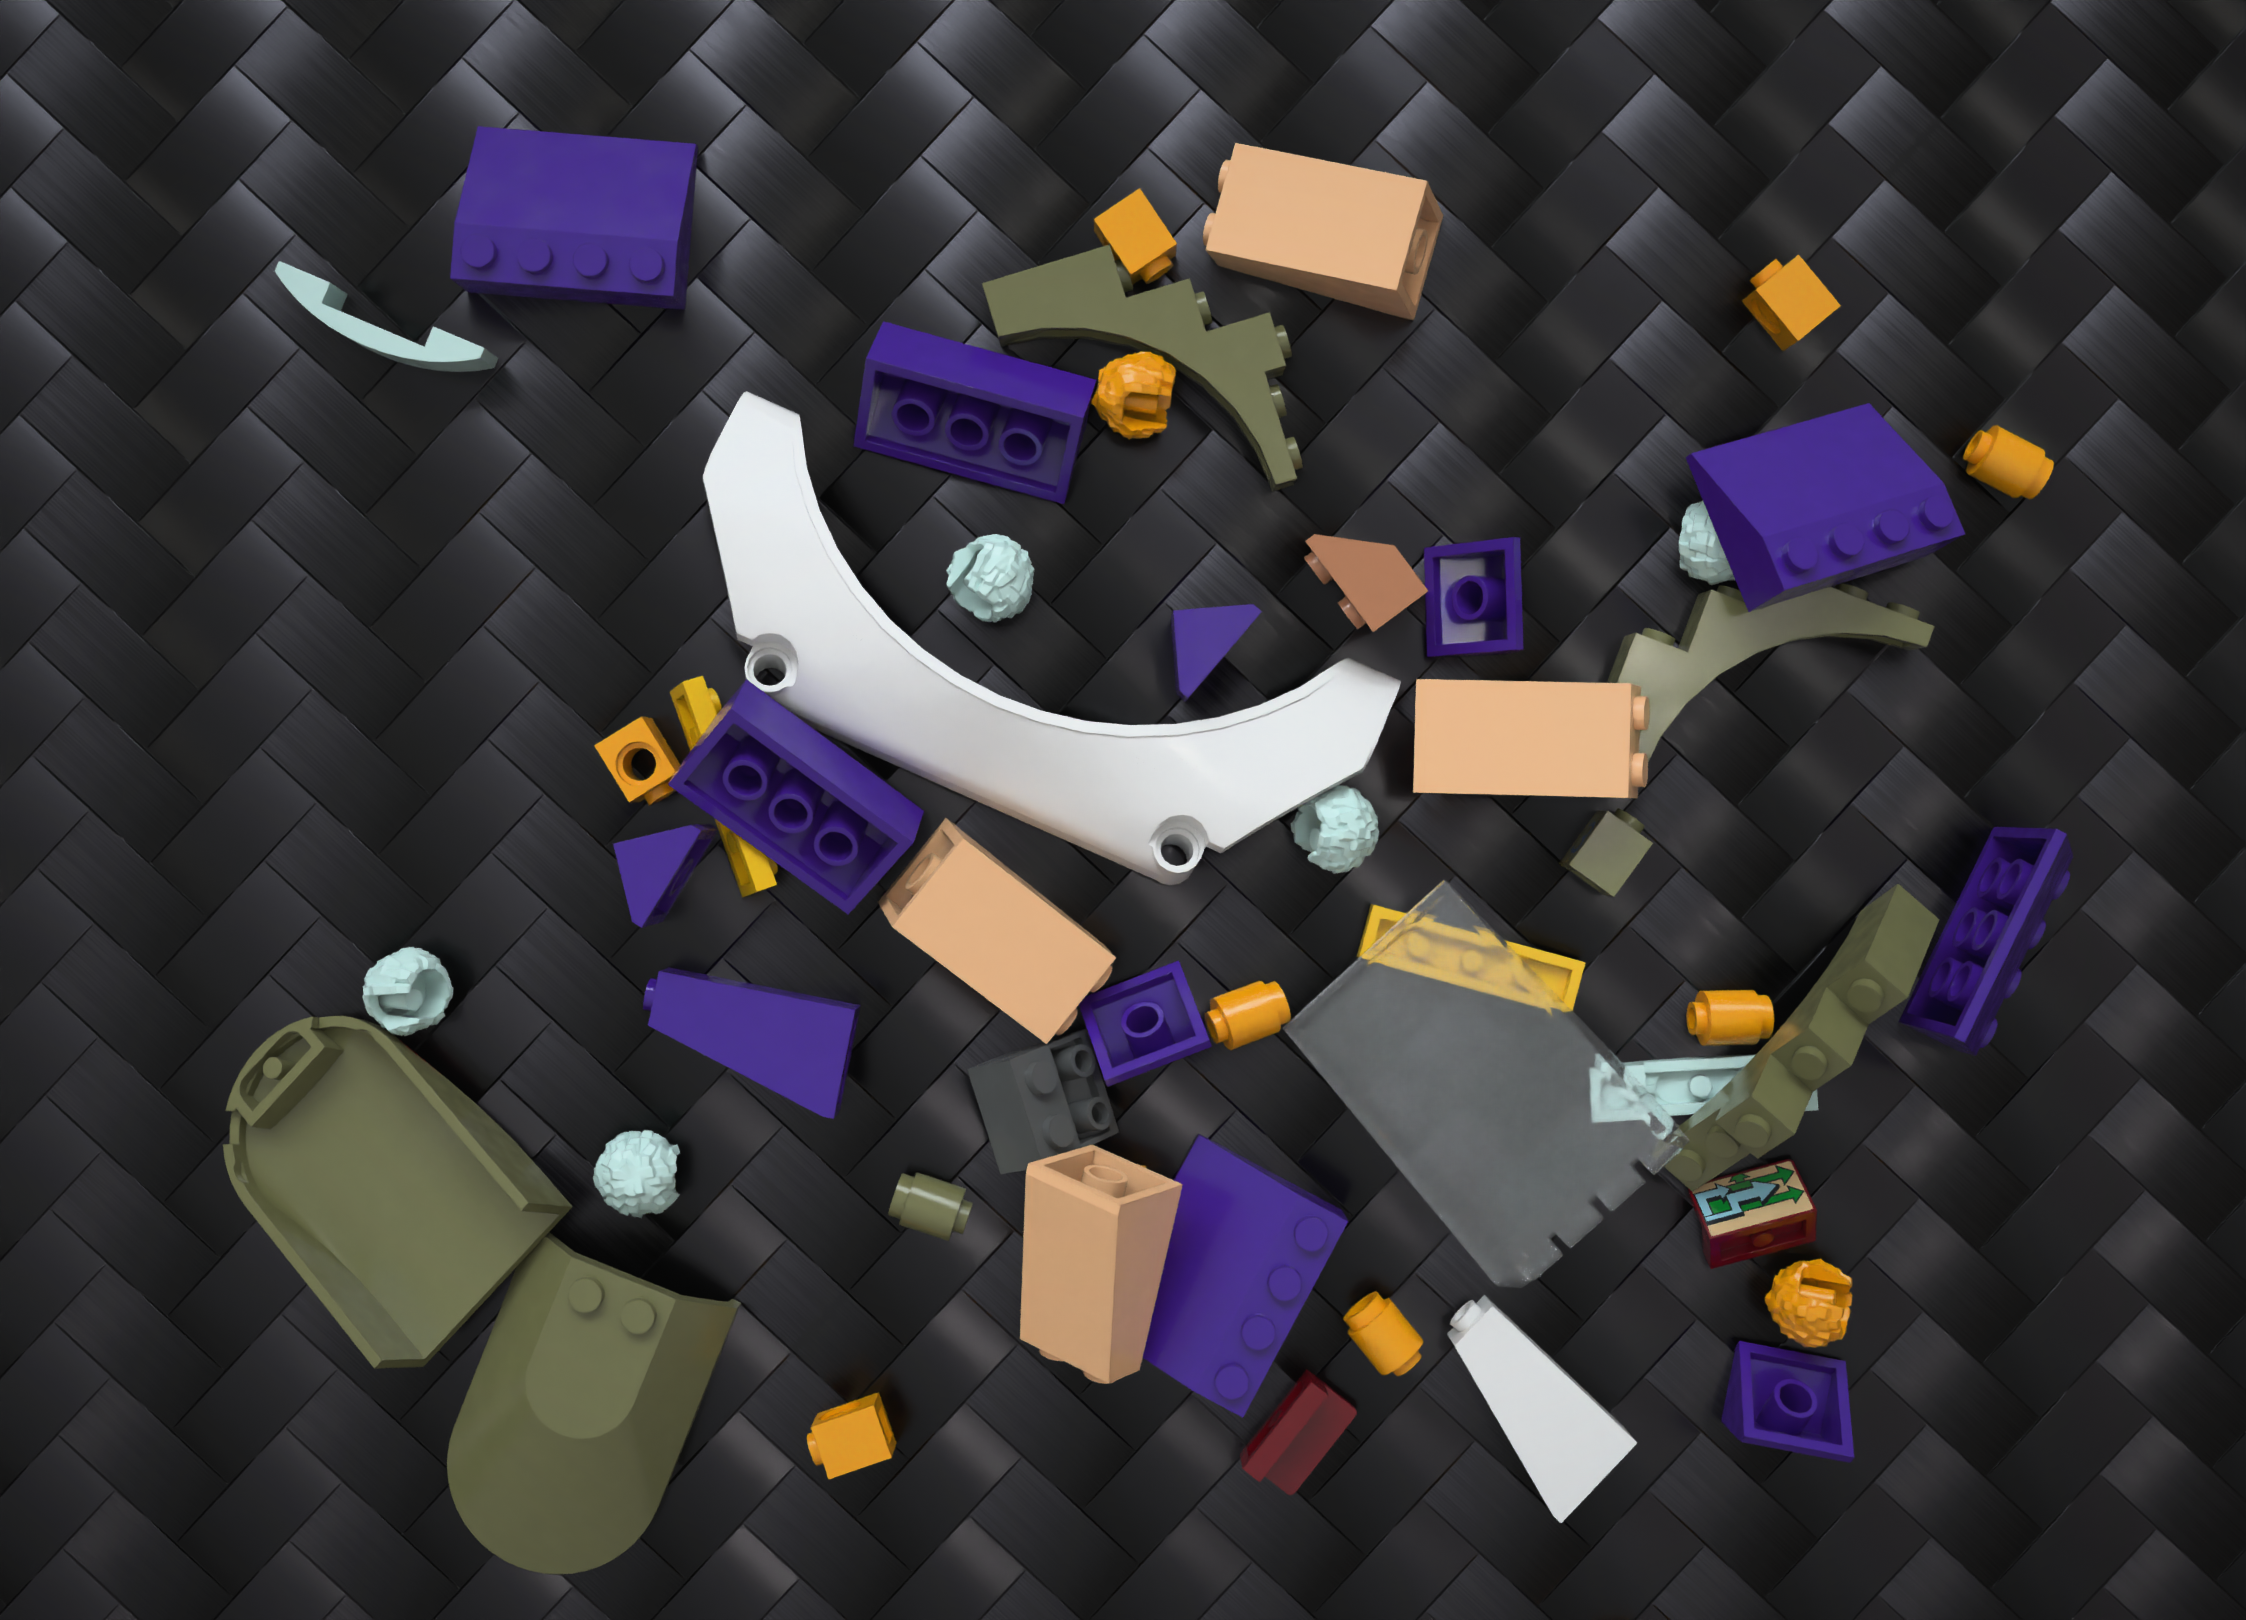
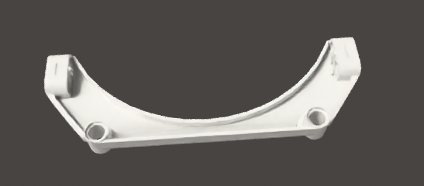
(1081, 780)

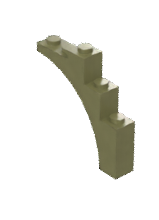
(1232, 363)
(1725, 634)
(1814, 1044)

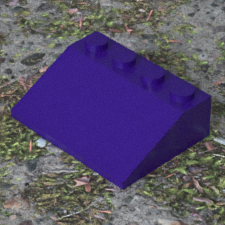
(576, 218)
(1821, 504)
(1989, 936)
(1235, 1273)

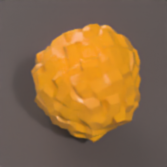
(1135, 394)
(1811, 1302)

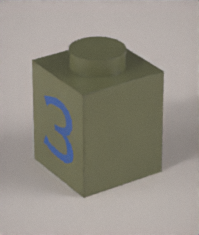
(1607, 851)

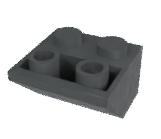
(1043, 1101)

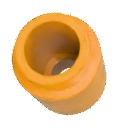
(2007, 462)
(1247, 1014)
(1730, 1017)
(1384, 1334)

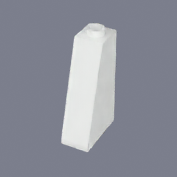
(1547, 1416)

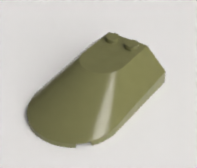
(579, 1410)

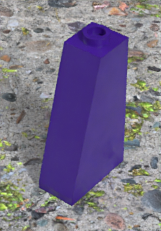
(767, 1034)

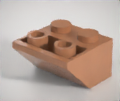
(1369, 573)

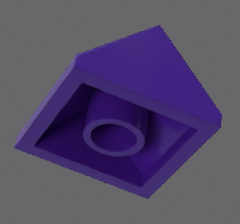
(1474, 598)
(1203, 639)
(659, 867)
(1144, 1023)
(1789, 1402)

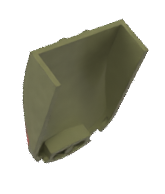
(382, 1184)

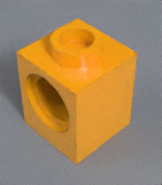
(1137, 237)
(1789, 301)
(619, 751)
(851, 1436)

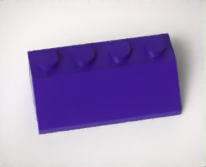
(972, 412)
(797, 798)

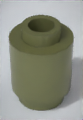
(930, 1206)

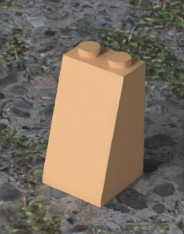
(1325, 228)
(1529, 738)
(996, 932)
(1093, 1258)

